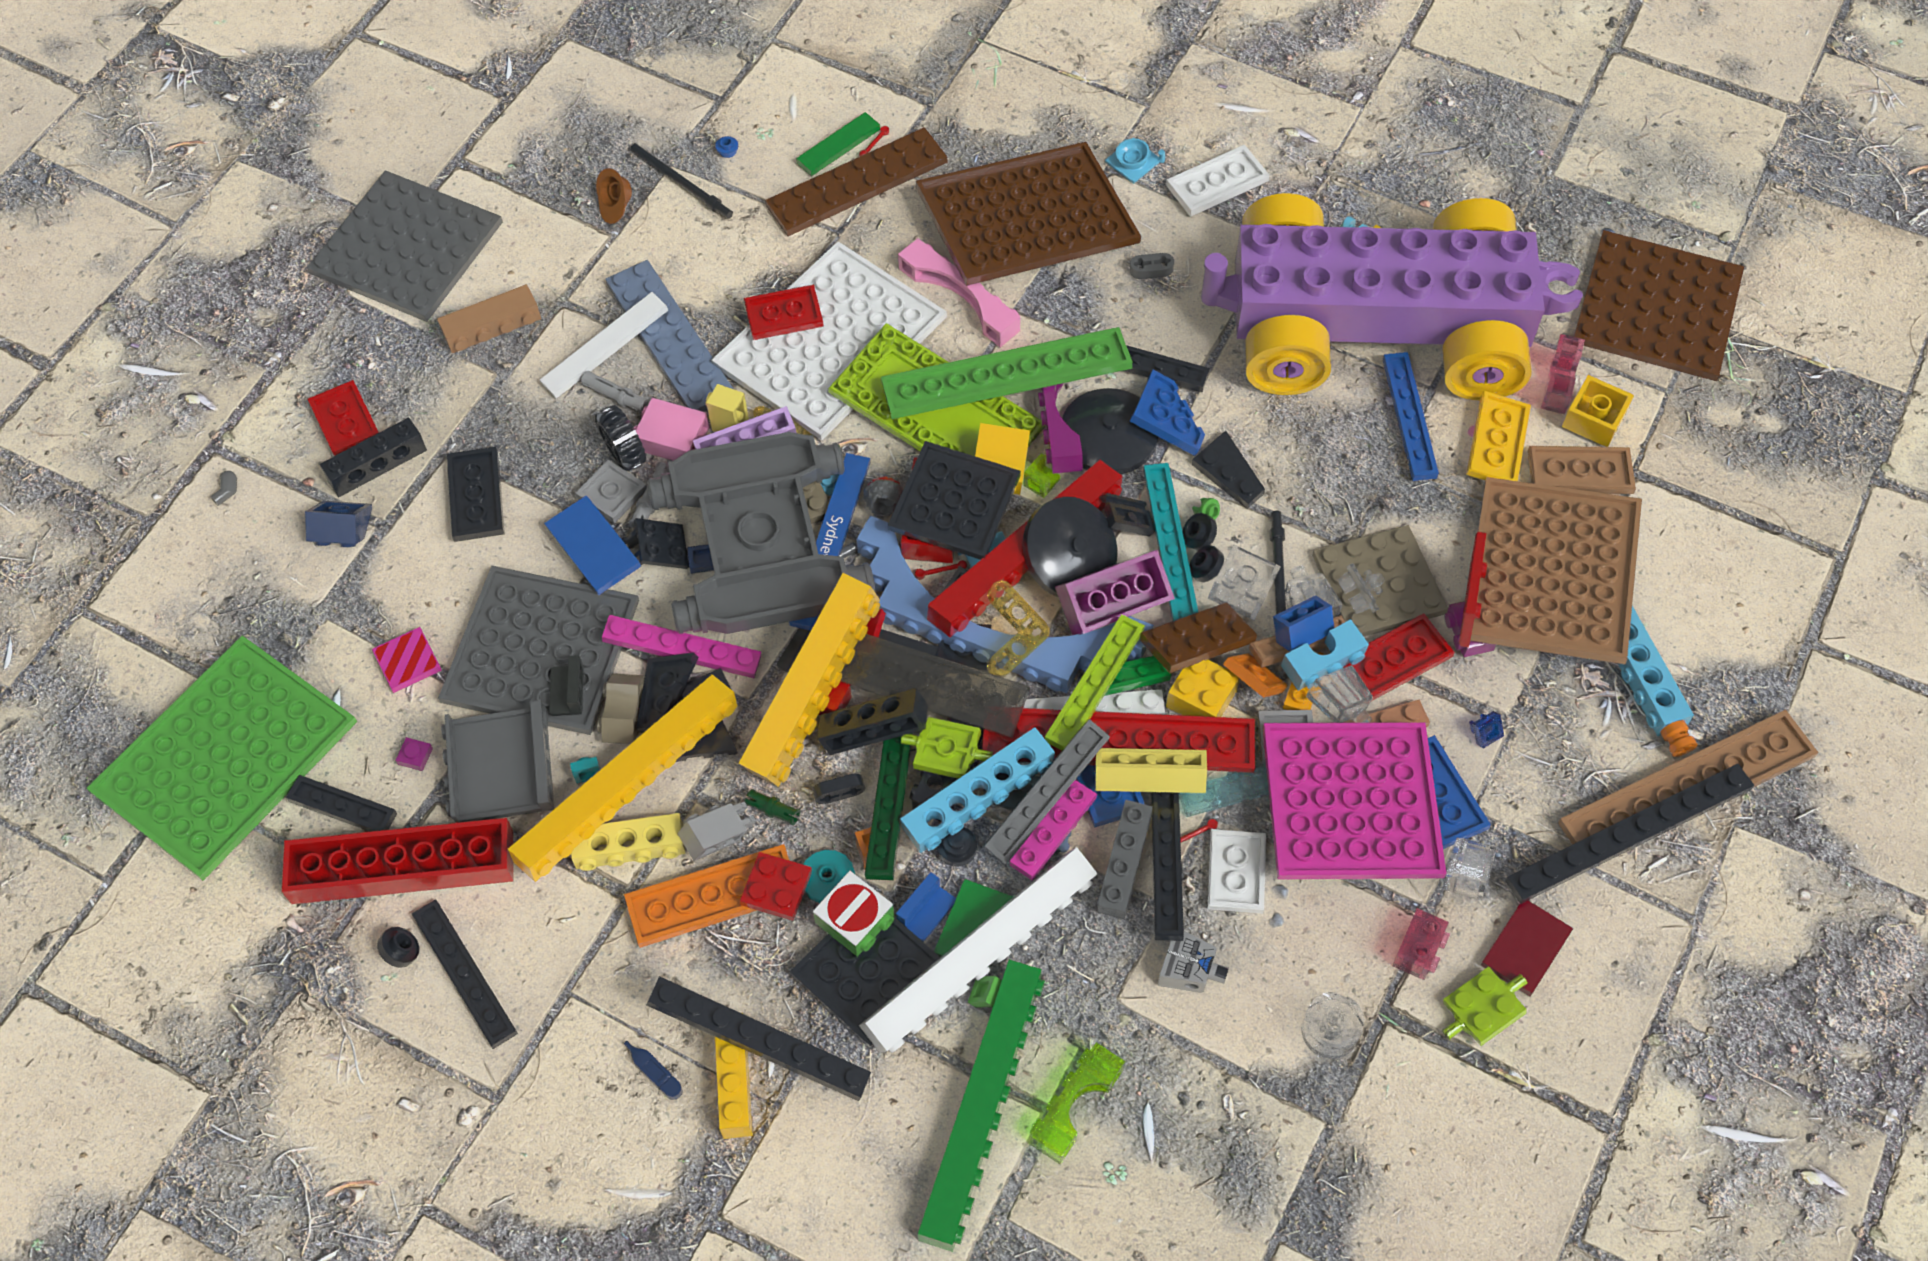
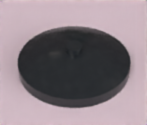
(1106, 430)
(1067, 542)

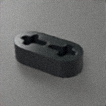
(838, 788)

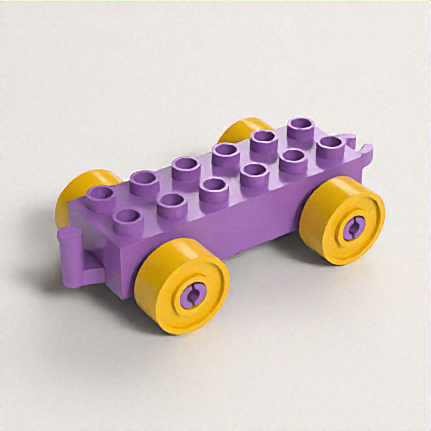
(1453, 285)

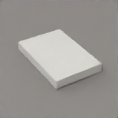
(1236, 871)

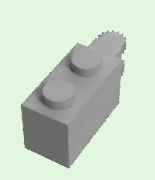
(714, 829)

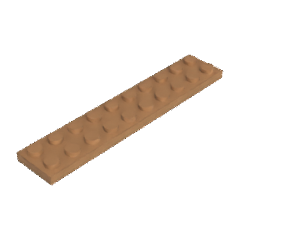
(1760, 750)

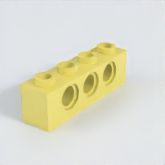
(636, 830)

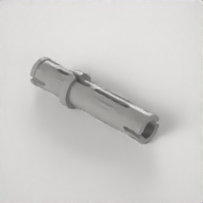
(623, 396)
(644, 505)

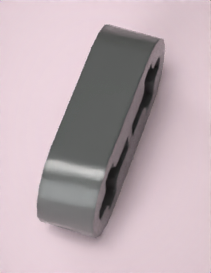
(1151, 265)

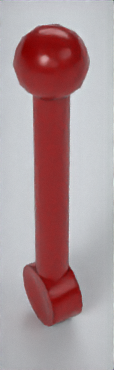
(884, 130)
(920, 573)
(1211, 824)

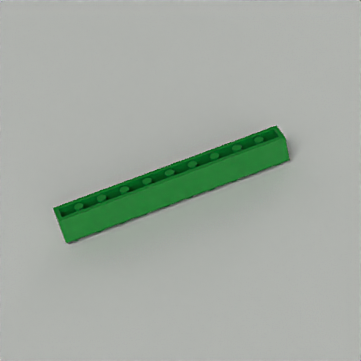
(980, 1107)

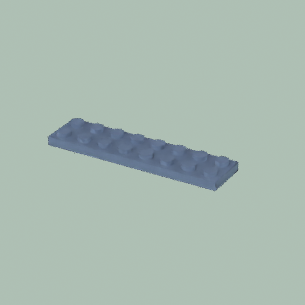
(670, 337)

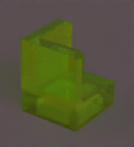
(1039, 477)

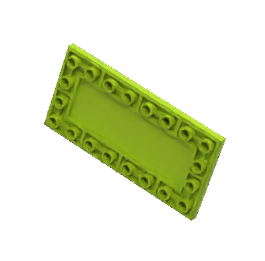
(949, 427)

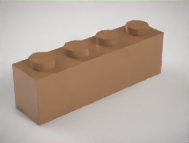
(489, 318)

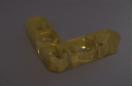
(1024, 634)

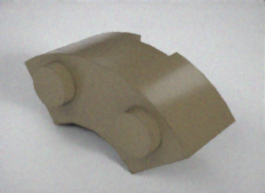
(621, 707)

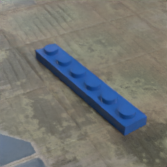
(1410, 416)

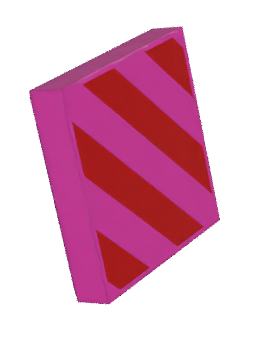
(406, 659)

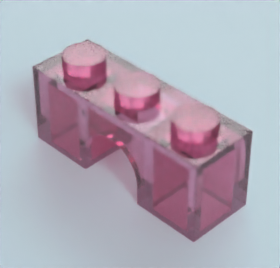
(1562, 373)

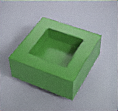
(984, 992)

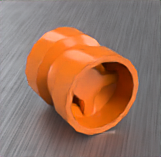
(1678, 738)

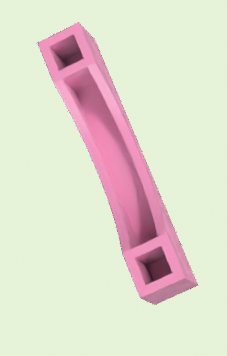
(927, 266)

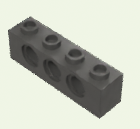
(1124, 859)

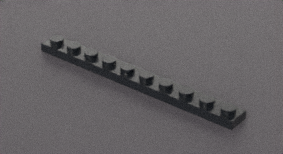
(1629, 833)

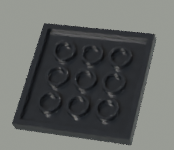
(954, 500)
(860, 985)

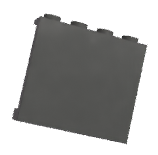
(498, 764)

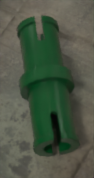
(772, 807)

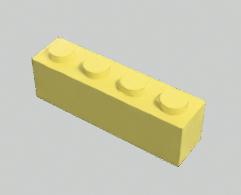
(1151, 770)

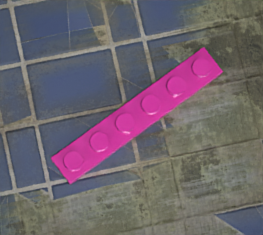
(669, 642)

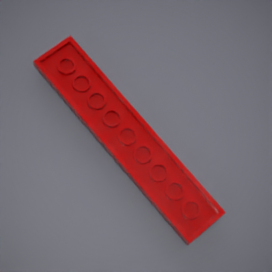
(1225, 739)

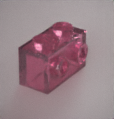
(1421, 944)

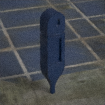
(655, 1072)

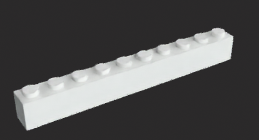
(977, 951)

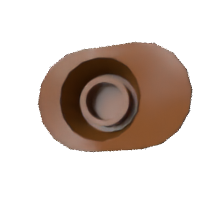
(613, 195)

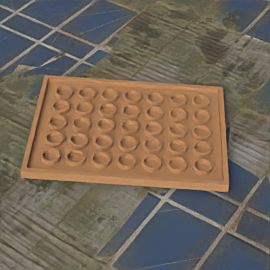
(1557, 569)

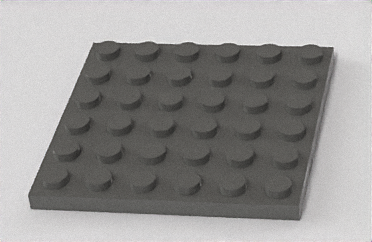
(405, 245)
(524, 630)

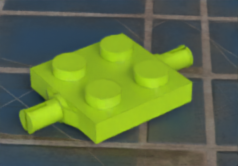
(946, 748)
(1484, 1006)

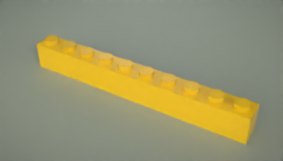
(622, 778)

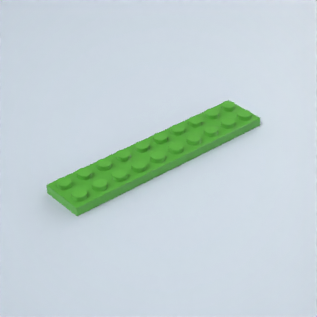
(1006, 372)

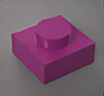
(414, 754)

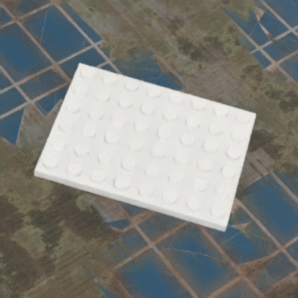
(802, 365)

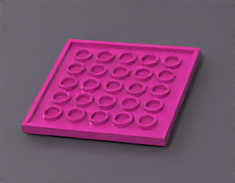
(1352, 801)

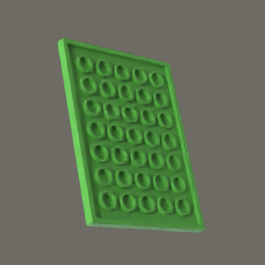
(221, 757)

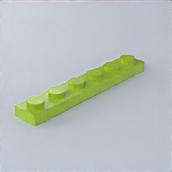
(1095, 681)

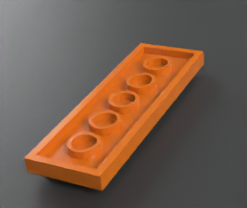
(692, 899)

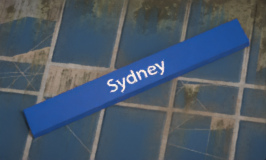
(839, 515)

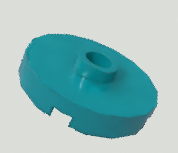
(823, 862)

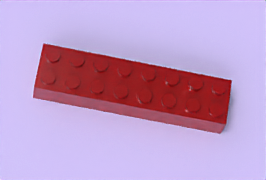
(397, 861)

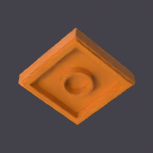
(1258, 678)

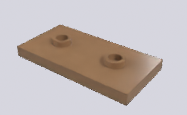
(1583, 468)

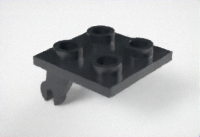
(659, 543)

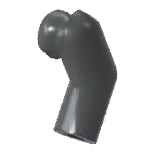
(228, 487)

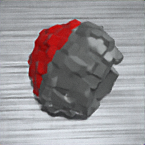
(882, 495)

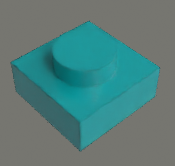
(584, 769)

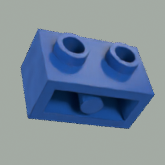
(1303, 623)

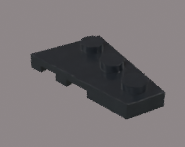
(663, 686)

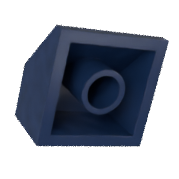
(337, 523)

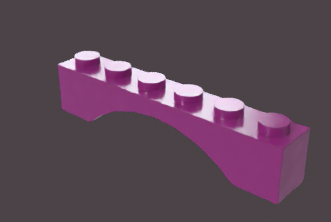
(1063, 442)

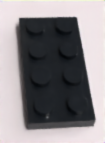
(475, 494)

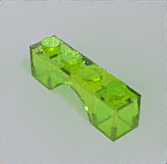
(1097, 1073)

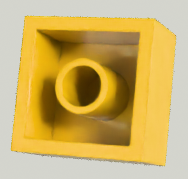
(1597, 411)
(1202, 690)

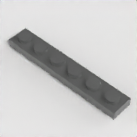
(1046, 791)

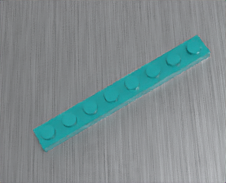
(1170, 539)

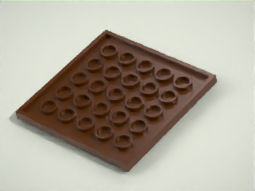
(1659, 305)

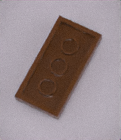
(1198, 637)

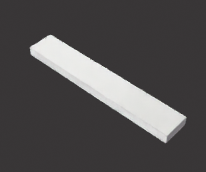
(604, 344)

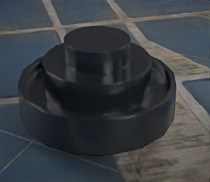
(1199, 531)
(1206, 563)
(958, 848)
(398, 947)

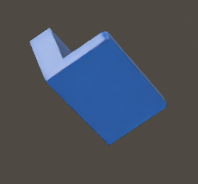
(926, 907)

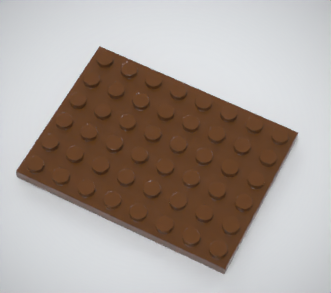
(1027, 213)

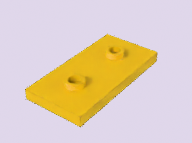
(1498, 438)

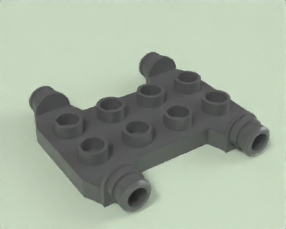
(755, 531)

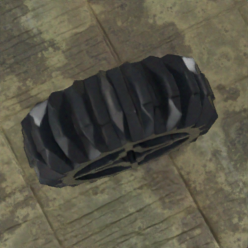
(620, 438)

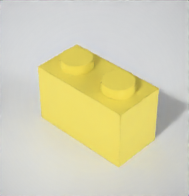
(726, 407)

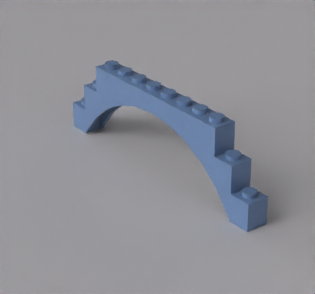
(906, 606)

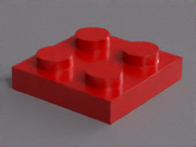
(776, 886)

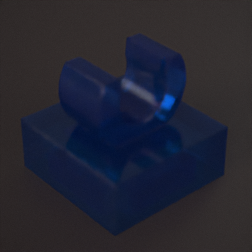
(1487, 729)

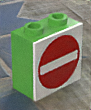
(854, 914)

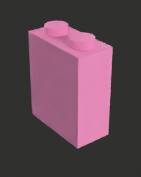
(670, 429)

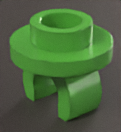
(1209, 506)

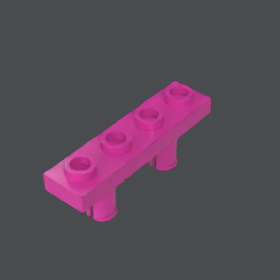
(1053, 830)

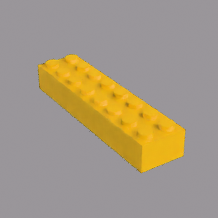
(811, 680)

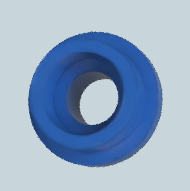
(727, 146)

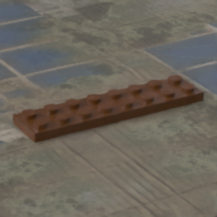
(856, 181)

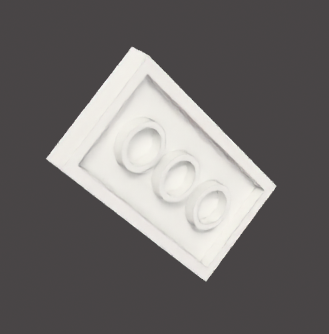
(1217, 180)

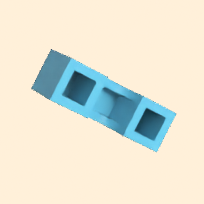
(1305, 665)

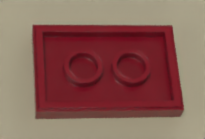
(1527, 946)

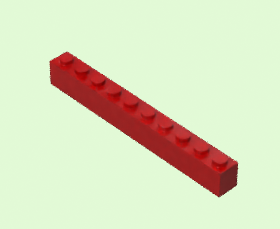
(1006, 562)

